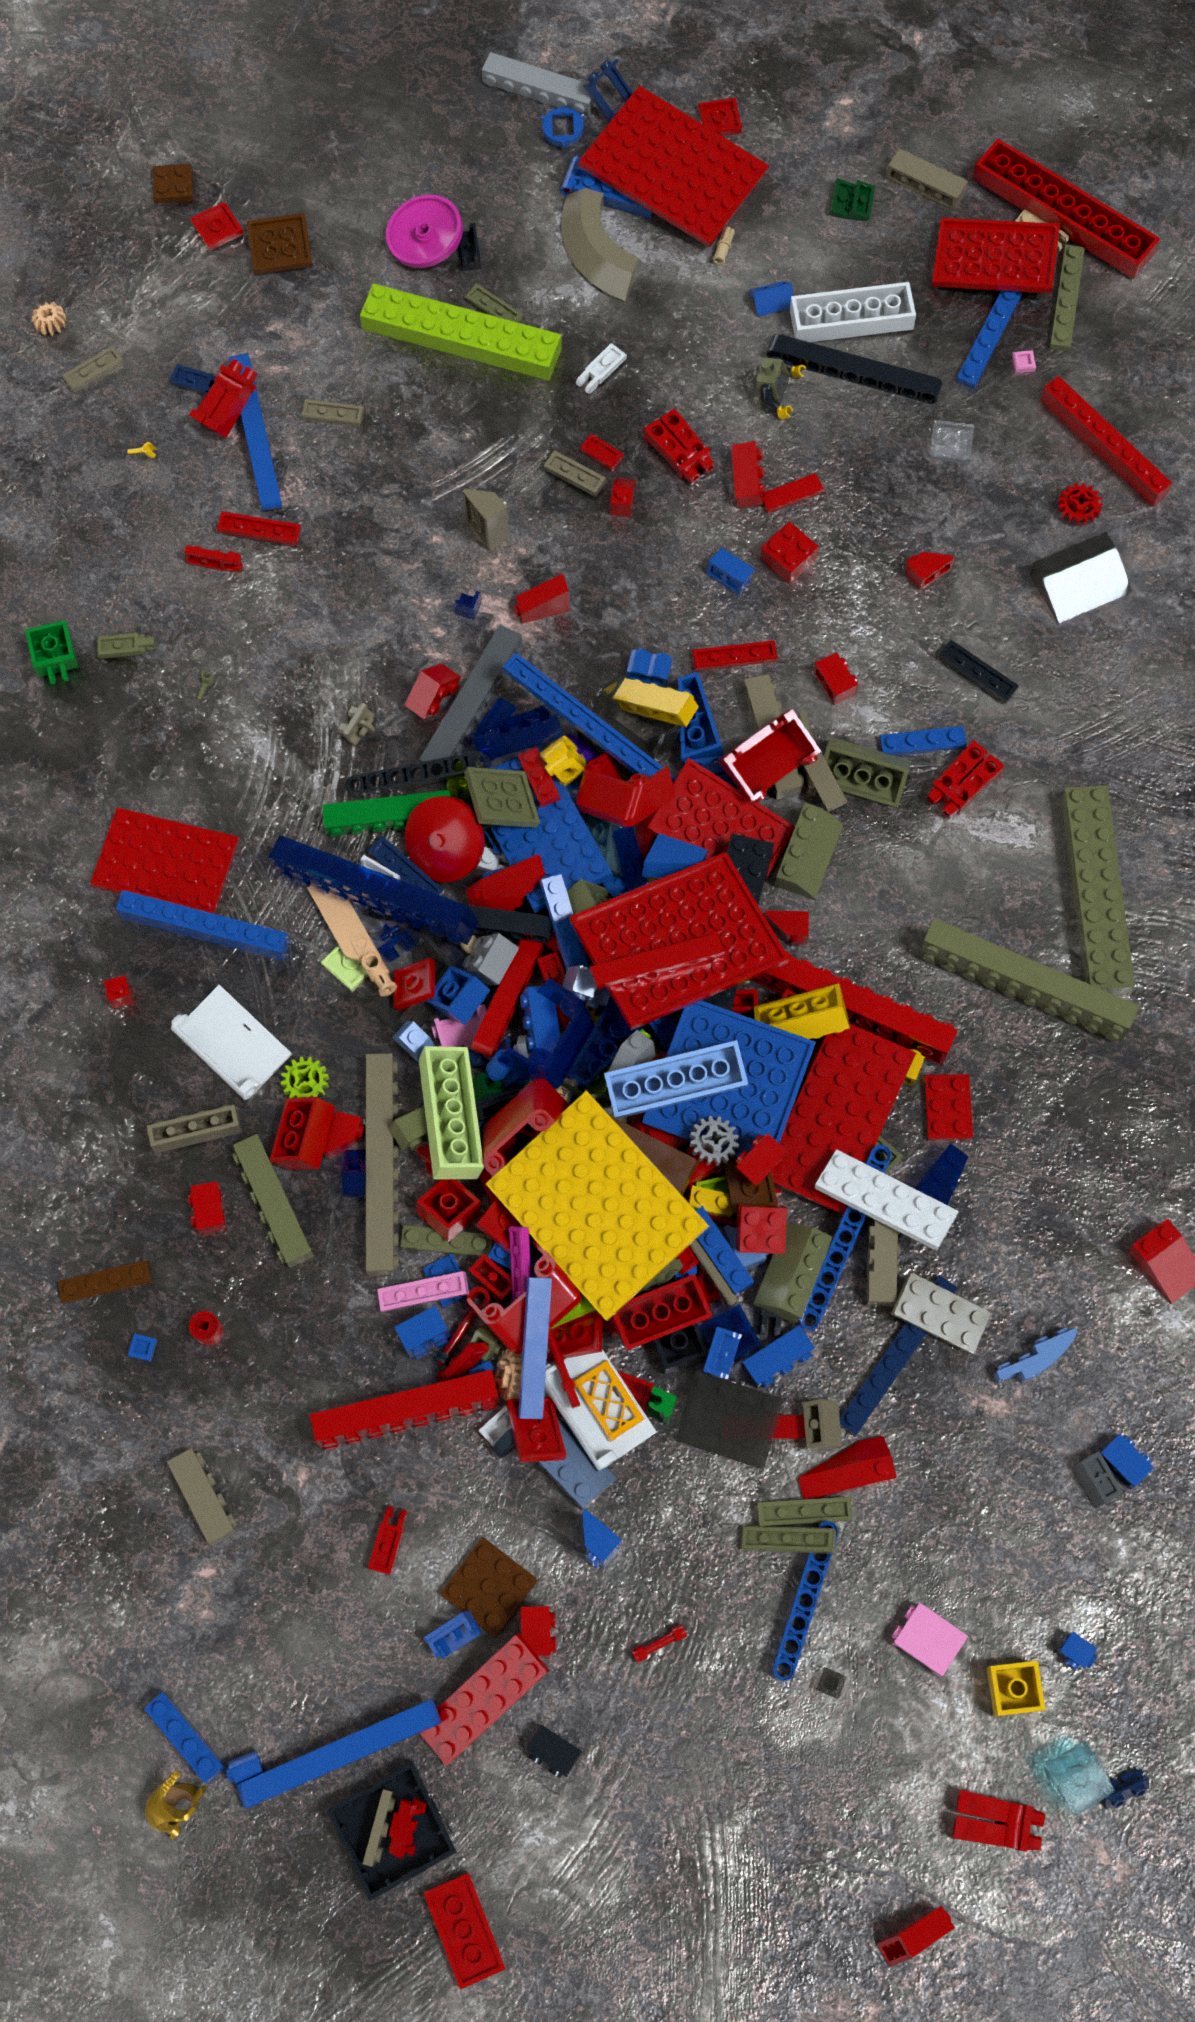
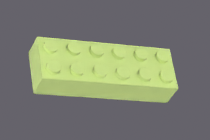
(450, 1113)

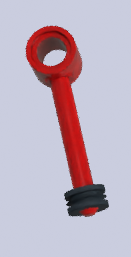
(444, 1358)

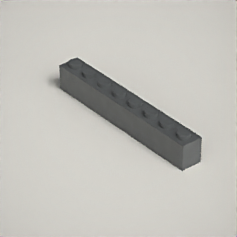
(473, 697)

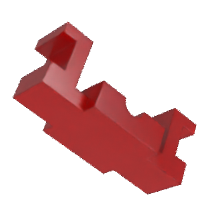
(403, 1827)

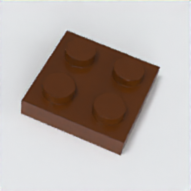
(173, 183)

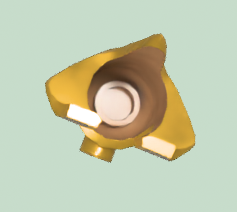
(162, 1809)

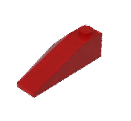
(507, 887)
(855, 1468)

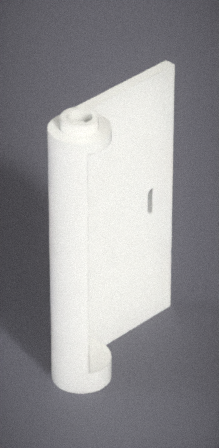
(222, 1041)
(583, 1421)

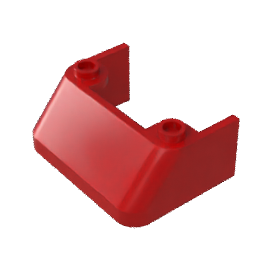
(622, 801)
(509, 1323)

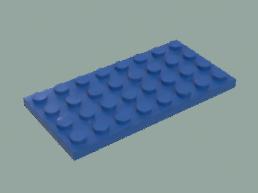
(559, 839)

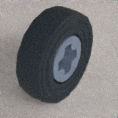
(505, 1444)

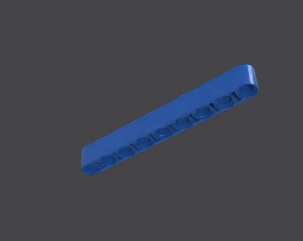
(259, 446)
(843, 1249)
(338, 1754)

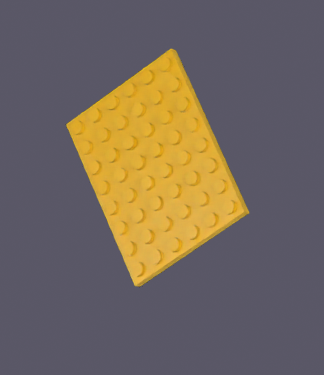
(597, 1205)

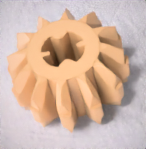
(49, 318)

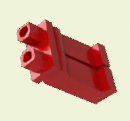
(226, 398)
(679, 446)
(965, 779)
(1012, 1834)

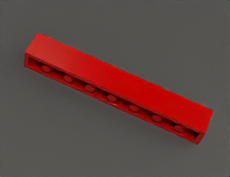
(1106, 441)

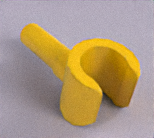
(147, 449)

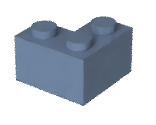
(580, 982)

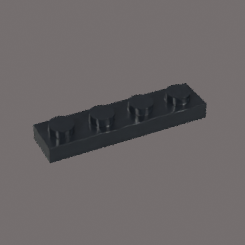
(978, 671)

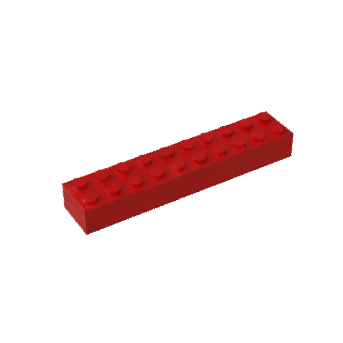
(1060, 202)
(867, 1009)

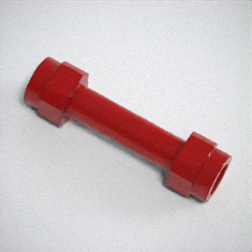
(641, 1653)

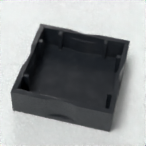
(355, 1818)

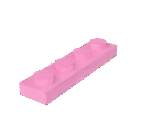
(423, 1291)

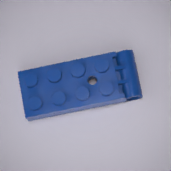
(578, 179)

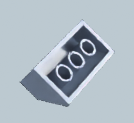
(577, 1472)

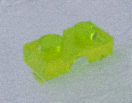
(458, 785)

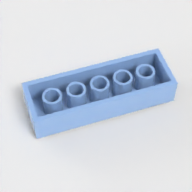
(676, 1079)

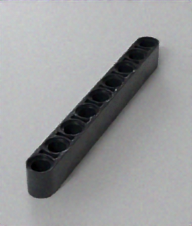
(856, 369)
(505, 922)

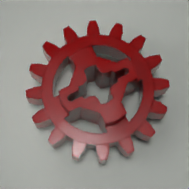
(1080, 504)

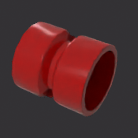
(206, 1328)

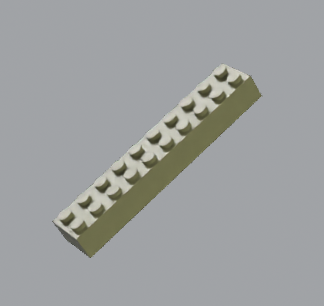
(1097, 889)
(1028, 981)

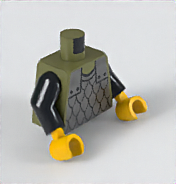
(773, 381)

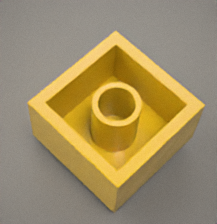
(1015, 1688)

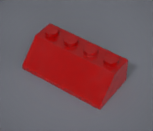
(661, 1312)

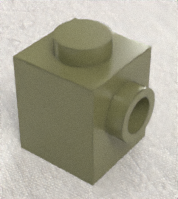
(494, 1344)

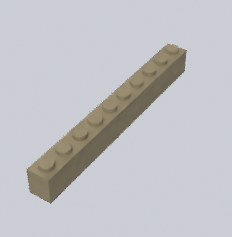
(381, 1165)

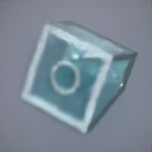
(1078, 1778)

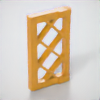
(627, 1400)

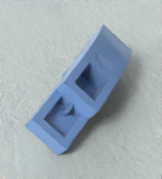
(1045, 1354)

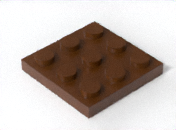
(279, 244)
(489, 1587)

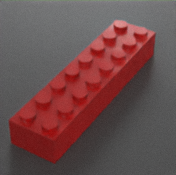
(404, 1410)

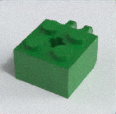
(52, 650)

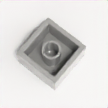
(490, 958)

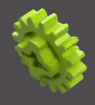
(309, 1072)

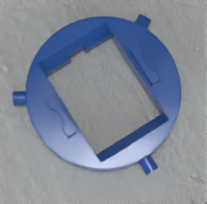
(563, 140)

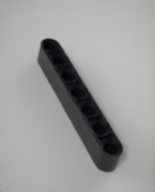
(407, 773)

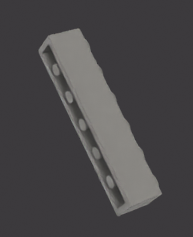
(536, 83)

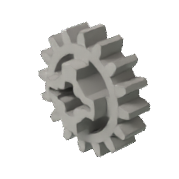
(713, 1131)

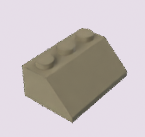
(486, 516)

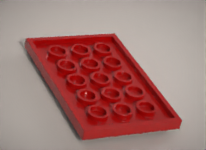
(996, 255)
(711, 810)
(165, 860)

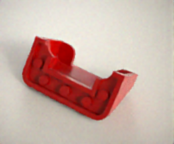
(769, 755)
(535, 1104)

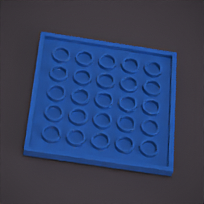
(773, 1068)

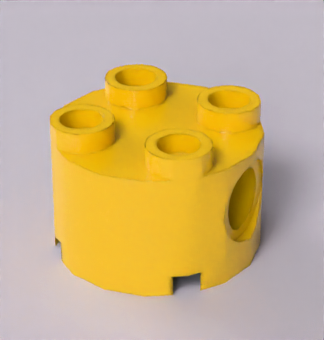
(563, 760)

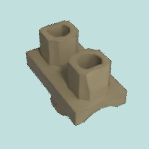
(359, 725)

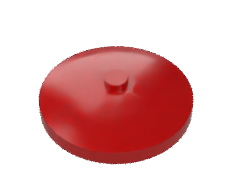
(444, 838)

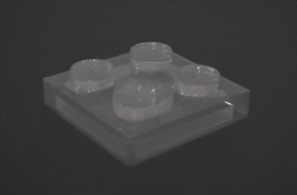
(951, 441)

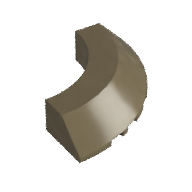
(592, 249)

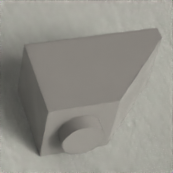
(633, 1051)

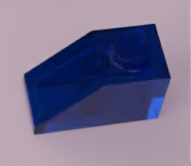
(354, 1173)

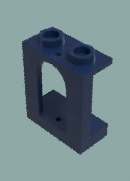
(607, 68)

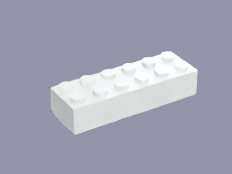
(853, 312)

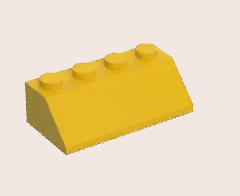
(807, 1013)

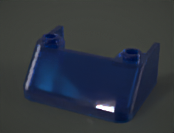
(557, 1064)

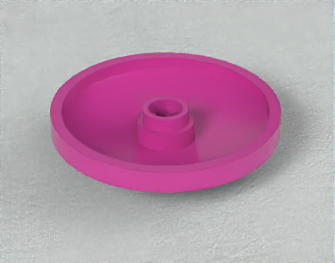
(424, 231)

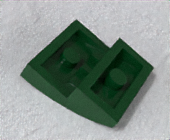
(851, 200)

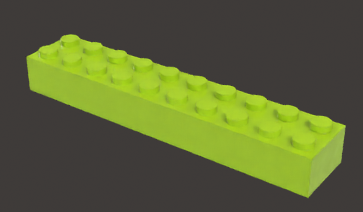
(461, 331)

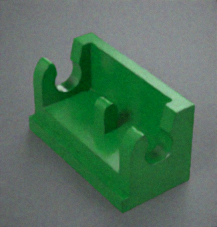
(664, 1404)

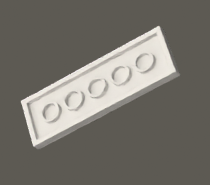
(886, 1200)

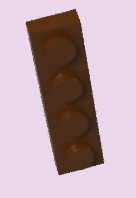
(105, 1282)

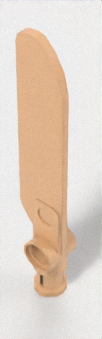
(353, 937)

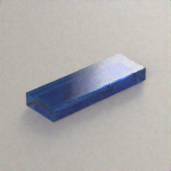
(629, 857)

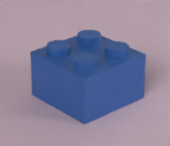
(458, 995)
(423, 1333)

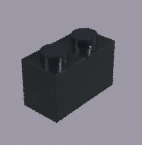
(553, 1751)

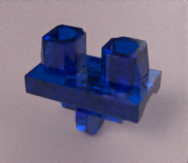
(388, 949)

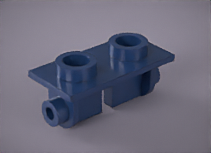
(1133, 1785)

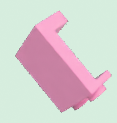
(456, 1034)
(929, 1639)

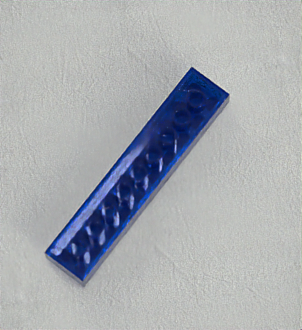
(374, 890)

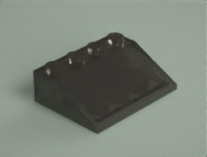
(1081, 578)
(730, 1420)

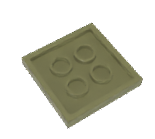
(501, 797)

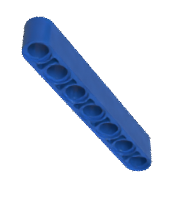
(801, 1612)

